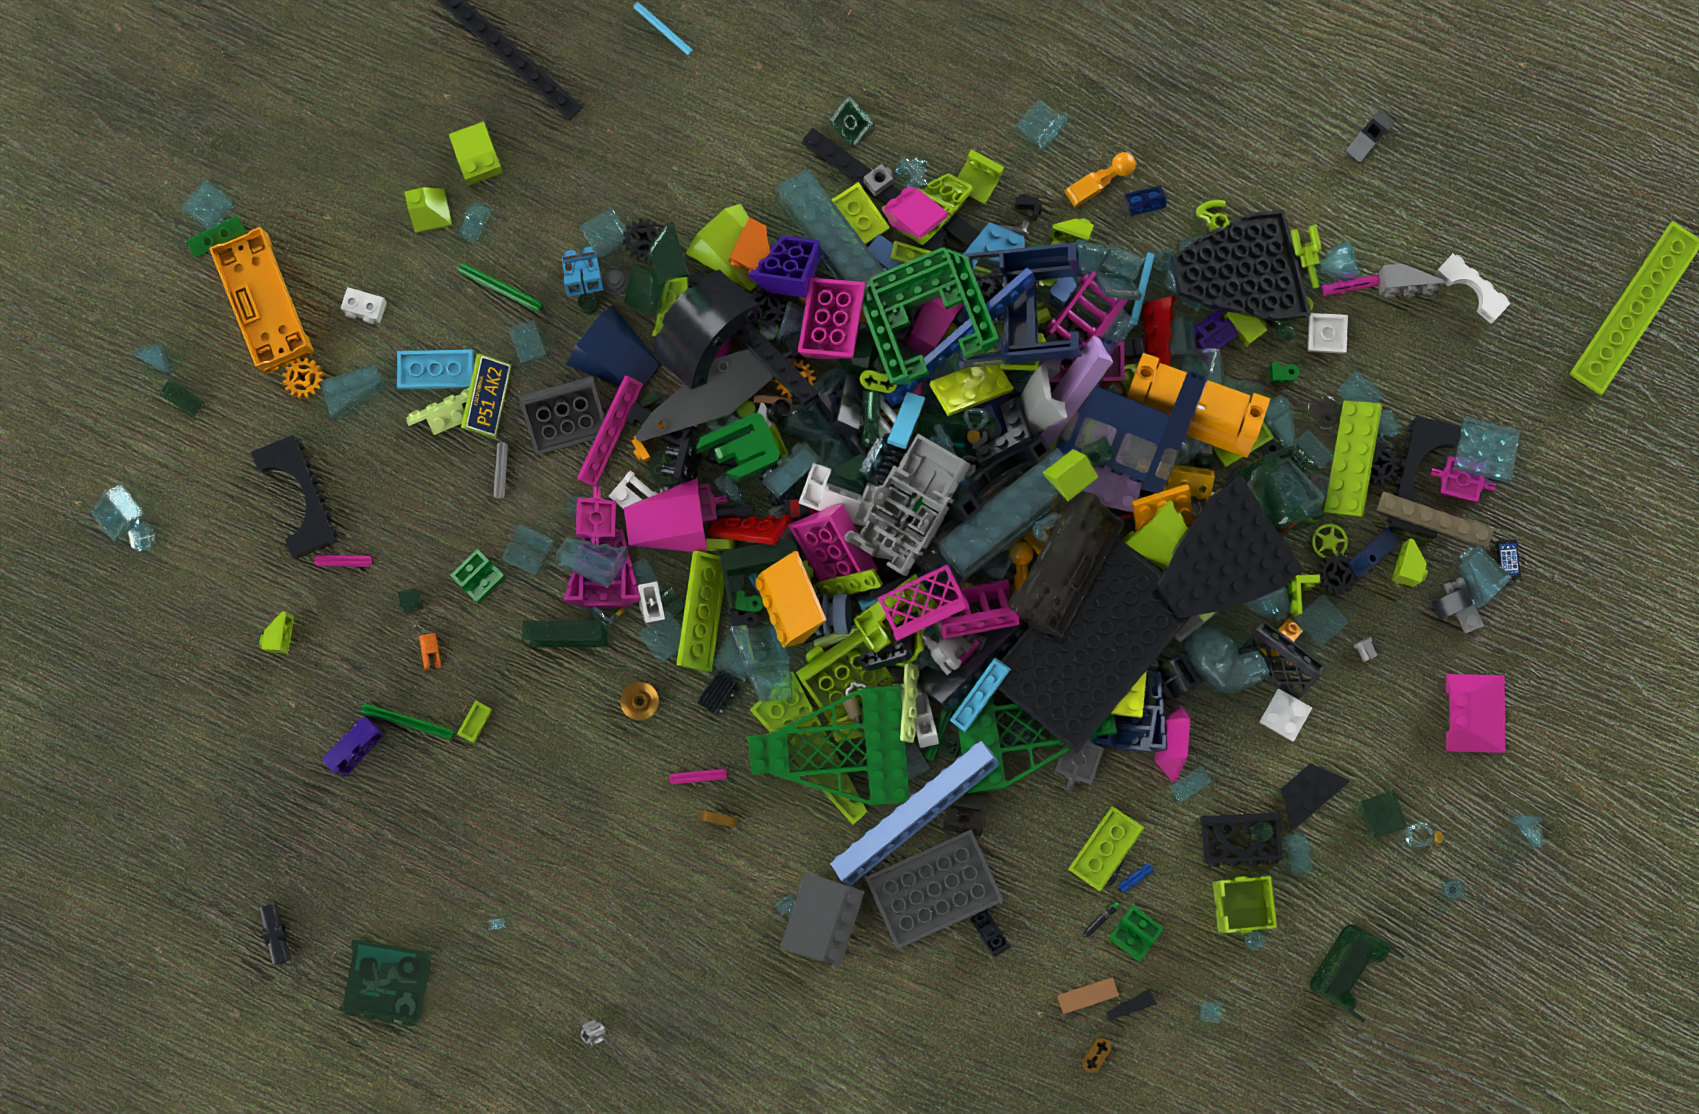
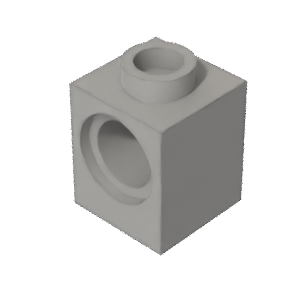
(877, 187)

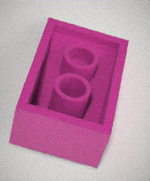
(914, 212)

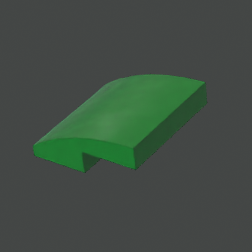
(478, 576)
(1135, 933)

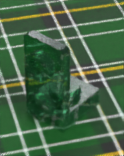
(181, 397)

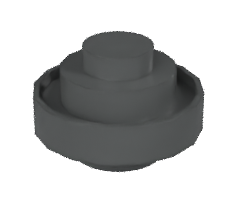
(615, 281)

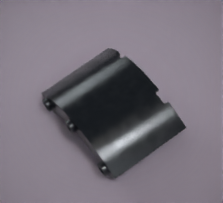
(701, 325)

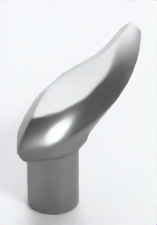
(1020, 230)

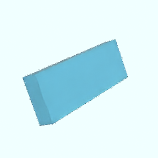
(906, 420)

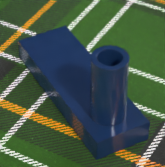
(1373, 553)

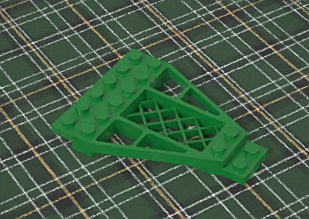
(986, 730)
(884, 749)

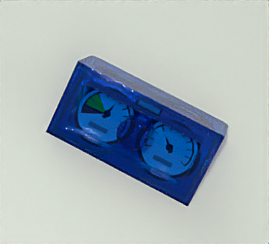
(1145, 200)

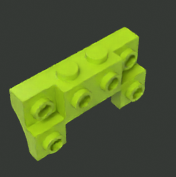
(874, 622)

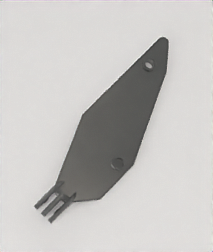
(728, 386)

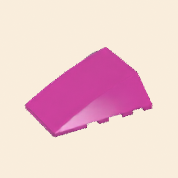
(932, 326)
(668, 520)
(620, 593)
(1177, 738)

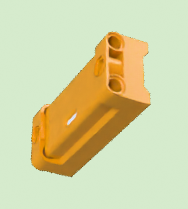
(261, 301)
(1223, 415)

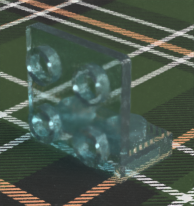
(1042, 124)

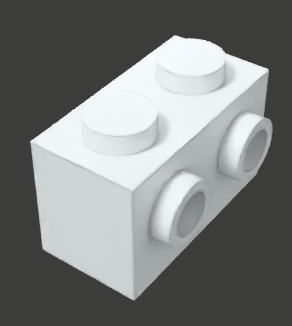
(363, 305)

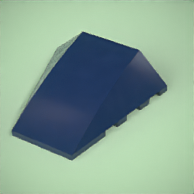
(613, 350)
(1143, 733)

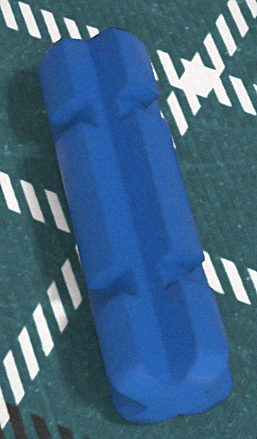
(1136, 877)

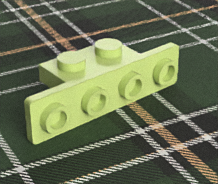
(441, 415)
(908, 695)

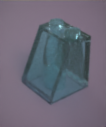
(1481, 575)

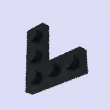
(1016, 437)

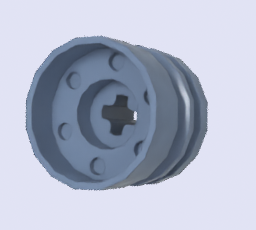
(837, 614)

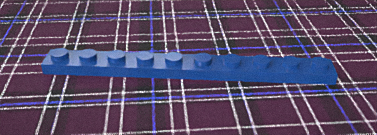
(951, 345)

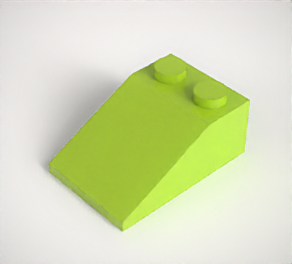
(475, 153)

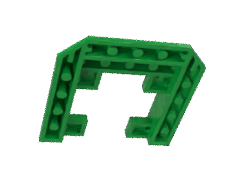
(913, 284)

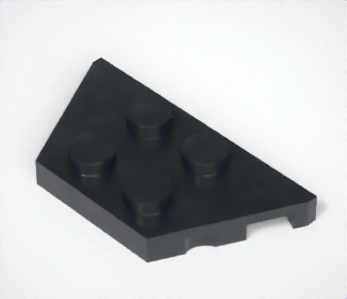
(1309, 792)

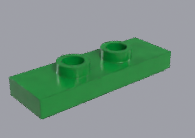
(216, 235)

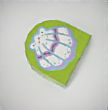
(770, 334)

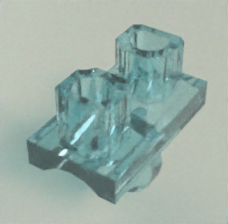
(906, 166)
(1120, 327)

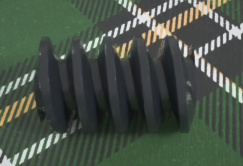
(892, 458)

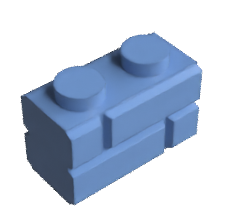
(1062, 292)

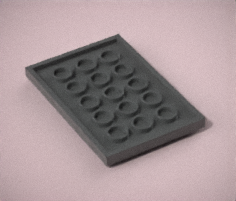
(934, 889)

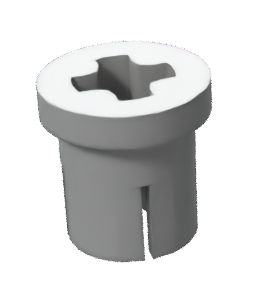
(1365, 646)

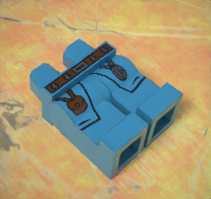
(579, 266)

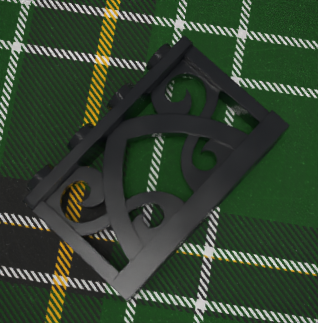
(1220, 821)

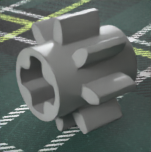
(593, 1033)

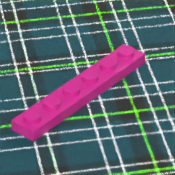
(610, 431)

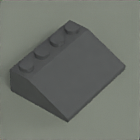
(563, 414)
(822, 919)

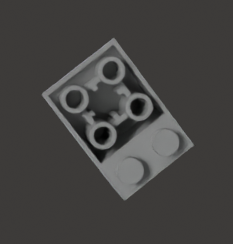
(1406, 281)

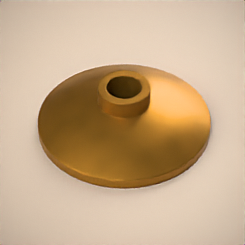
(629, 701)

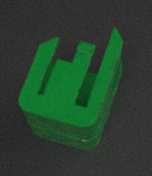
(752, 452)

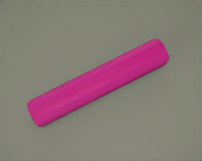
(343, 560)
(698, 776)

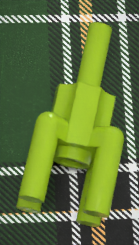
(1308, 252)

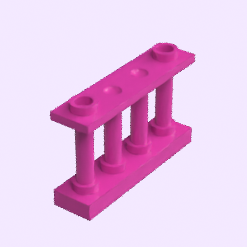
(1104, 318)
(980, 621)

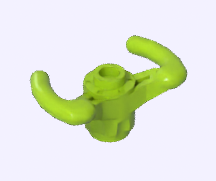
(1212, 221)

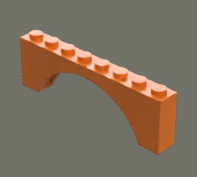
(753, 247)

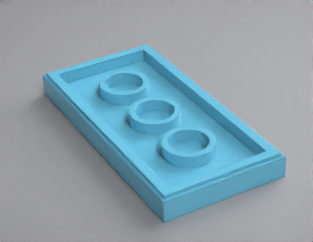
(434, 369)

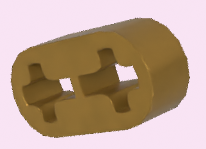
(718, 819)
(1092, 1052)

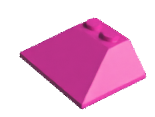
(1476, 713)

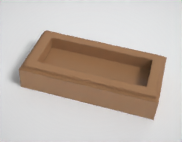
(768, 400)

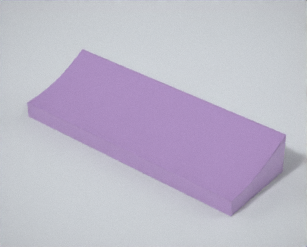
(1078, 383)

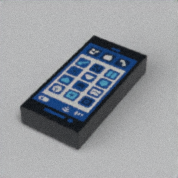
(1508, 557)

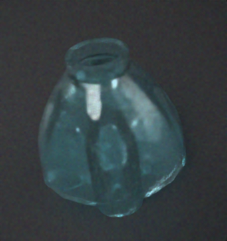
(1340, 261)

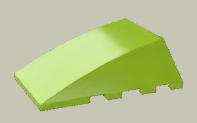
(949, 194)
(716, 242)
(1158, 536)

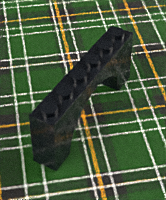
(1423, 437)
(972, 488)
(316, 529)
(951, 688)

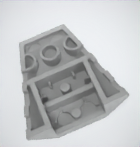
(1037, 401)

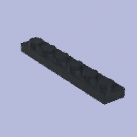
(845, 163)

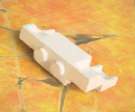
(821, 495)

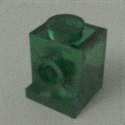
(1103, 447)
(411, 600)

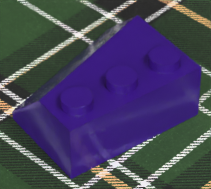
(788, 266)
(353, 747)

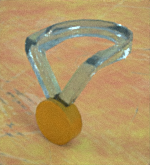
(973, 435)
(610, 620)
(1437, 836)

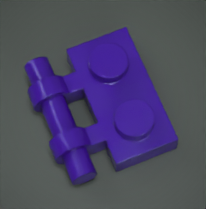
(1217, 337)

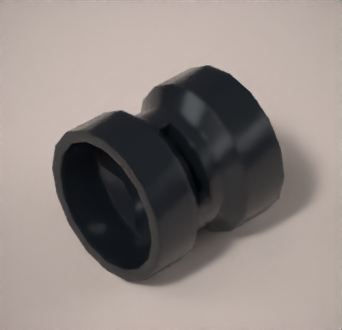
(778, 411)

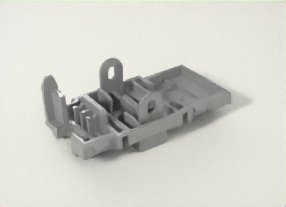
(930, 474)

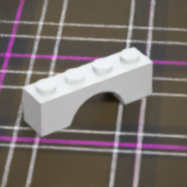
(1490, 301)

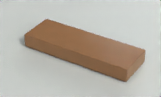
(1087, 995)

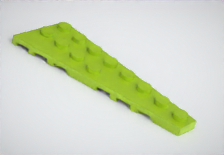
(782, 712)

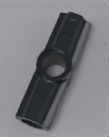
(274, 934)

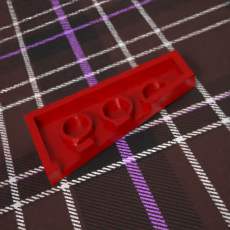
(1157, 328)
(751, 529)

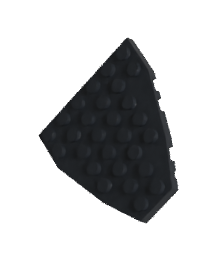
(1244, 269)
(1226, 556)

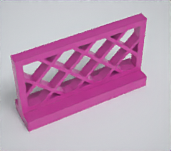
(931, 617)

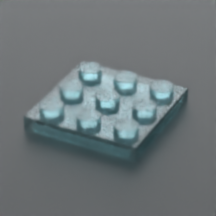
(1487, 449)

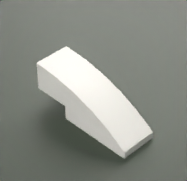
(924, 721)

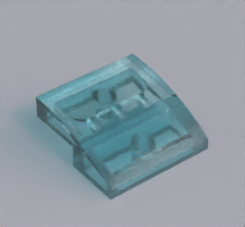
(527, 549)

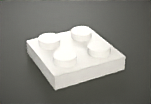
(1327, 333)
(1285, 715)

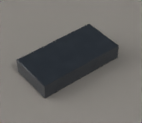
(961, 230)

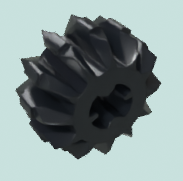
(989, 287)

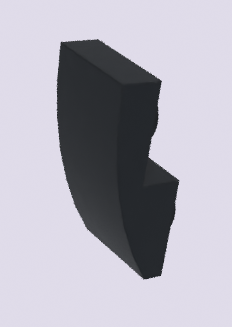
(1453, 603)

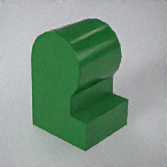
(1282, 374)
(748, 604)

